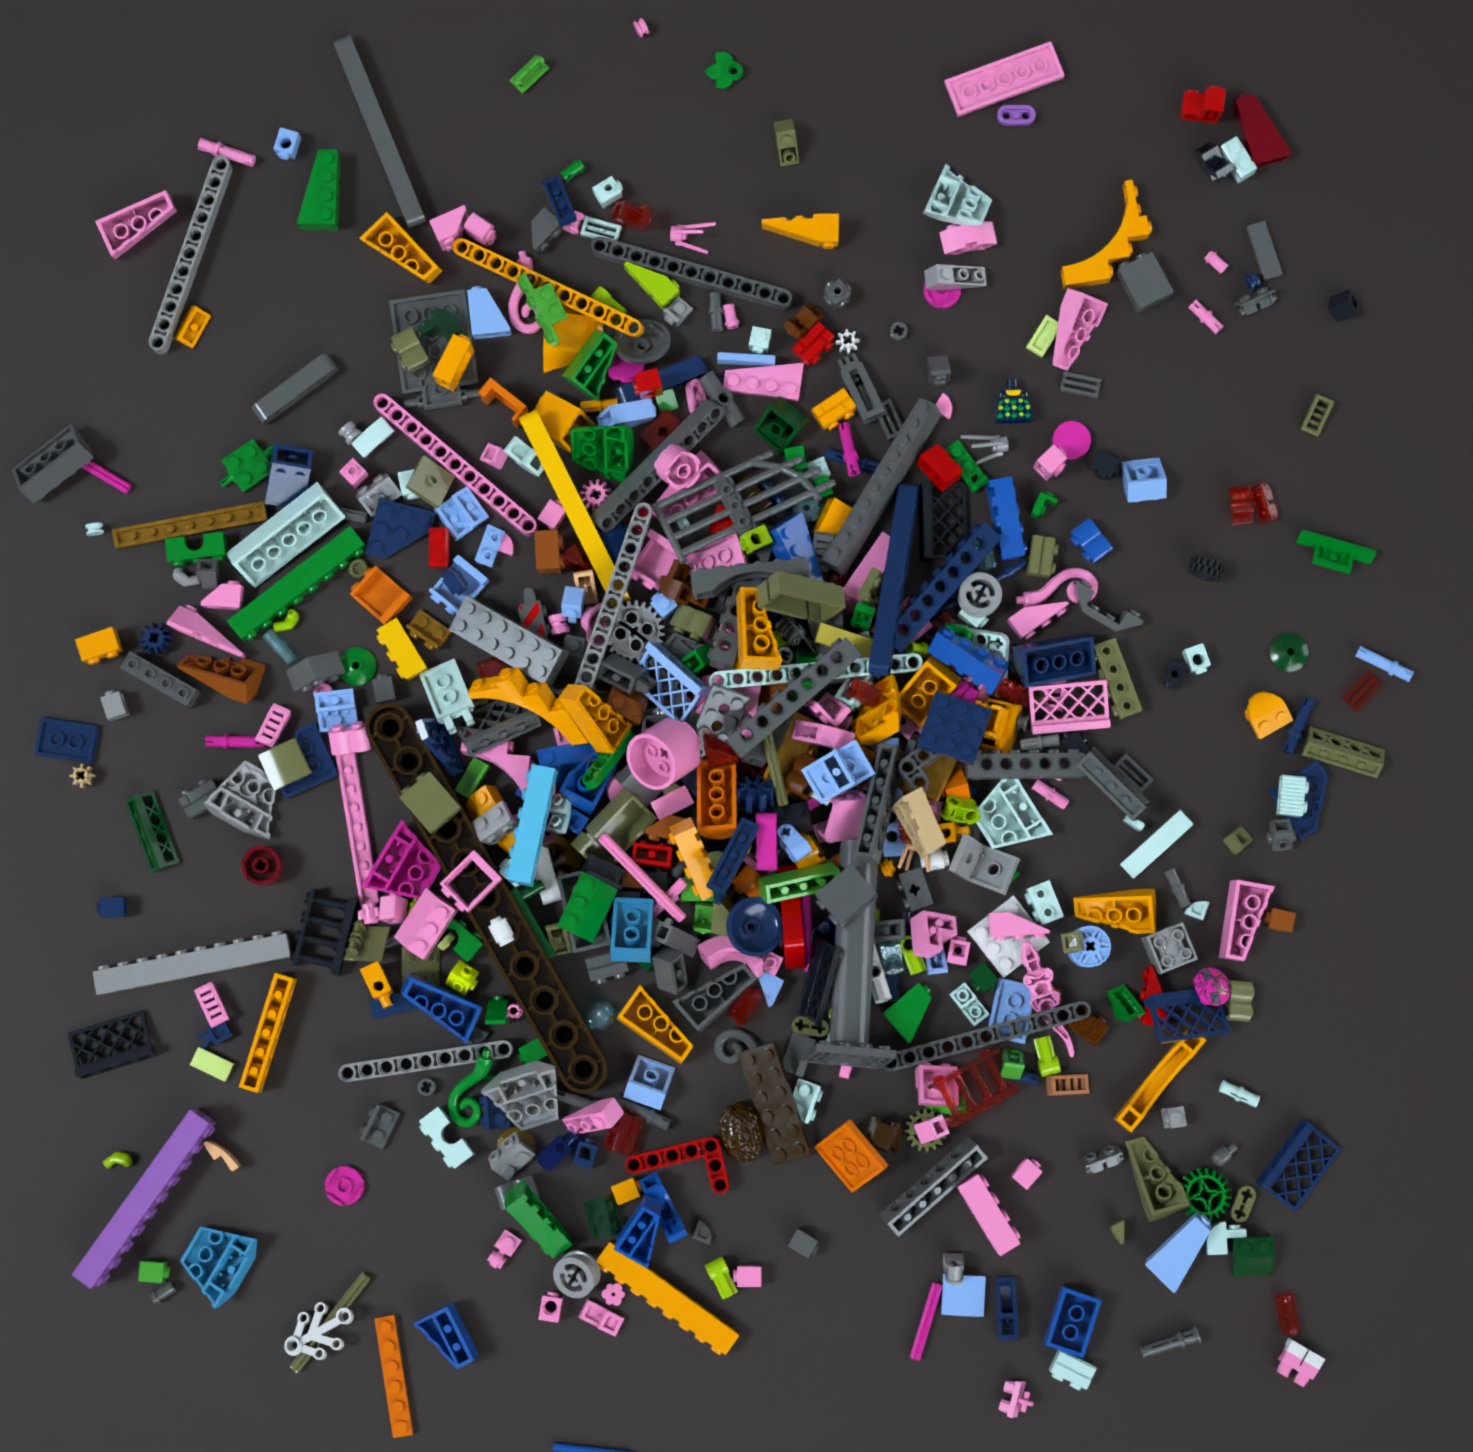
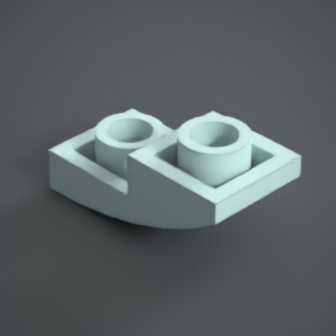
(372, 437)
(560, 817)
(969, 1004)

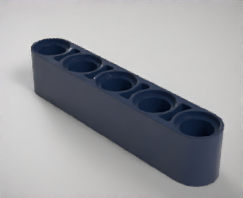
(670, 377)

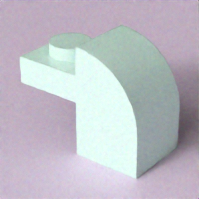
(524, 456)
(1217, 1238)

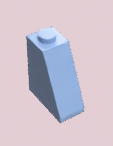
(485, 315)
(628, 413)

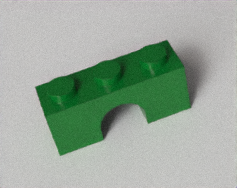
(213, 548)
(469, 943)

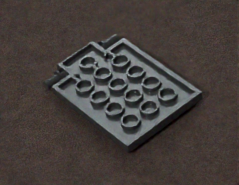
(410, 313)

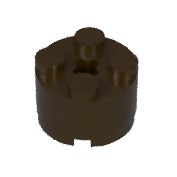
(882, 1135)

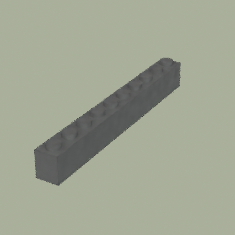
(882, 486)

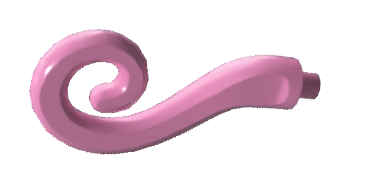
(515, 298)
(1037, 597)

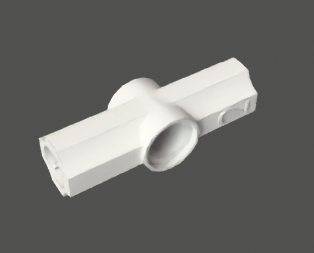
(879, 984)

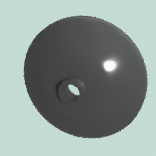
(646, 348)

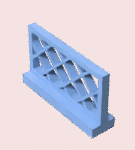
(681, 673)

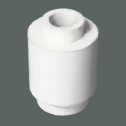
(937, 859)
(501, 931)

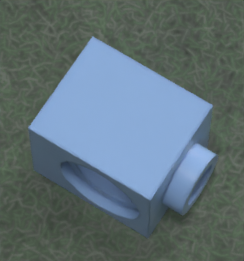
(284, 136)

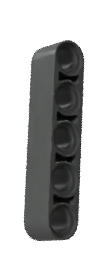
(295, 388)

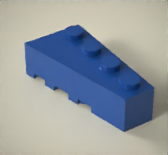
(1005, 518)
(444, 1006)

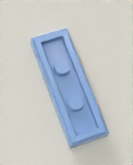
(745, 359)

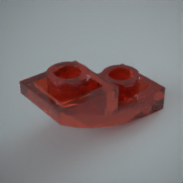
(1013, 692)

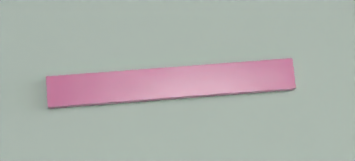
(356, 824)

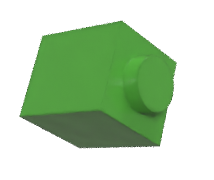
(153, 1271)

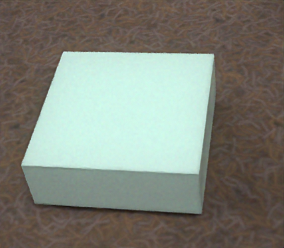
(819, 462)

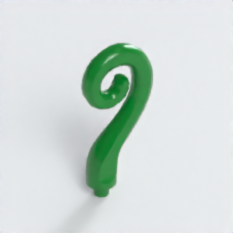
(481, 1069)

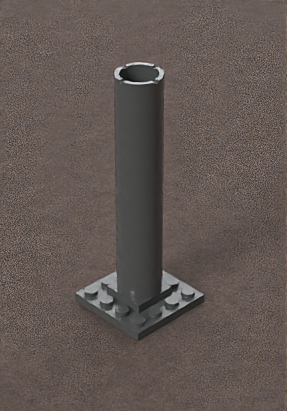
(853, 986)

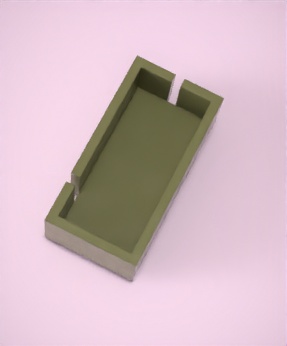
(788, 594)
(622, 820)

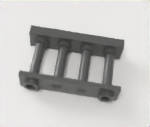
(1113, 783)

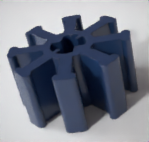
(755, 794)

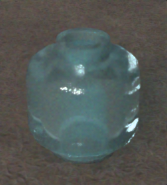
(600, 1016)

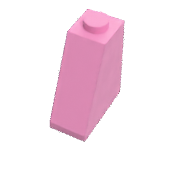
(821, 734)

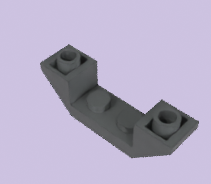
(1126, 619)

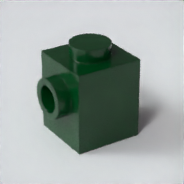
(983, 978)

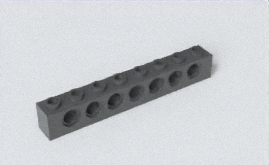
(848, 655)
(726, 659)

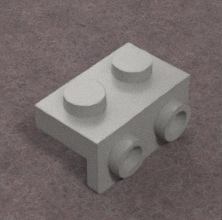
(494, 824)
(510, 1156)

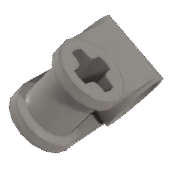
(953, 1267)

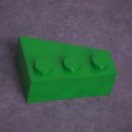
(591, 364)

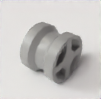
(349, 432)

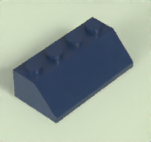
(1055, 660)

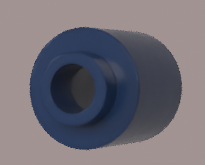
(454, 581)

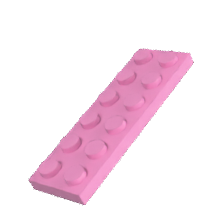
(1004, 79)

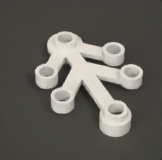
(315, 1332)

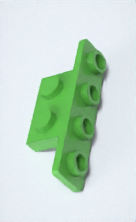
(545, 306)

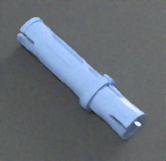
(1383, 663)

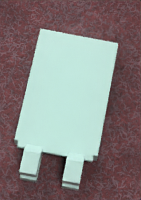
(448, 694)

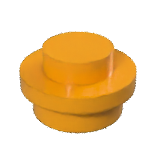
(887, 867)

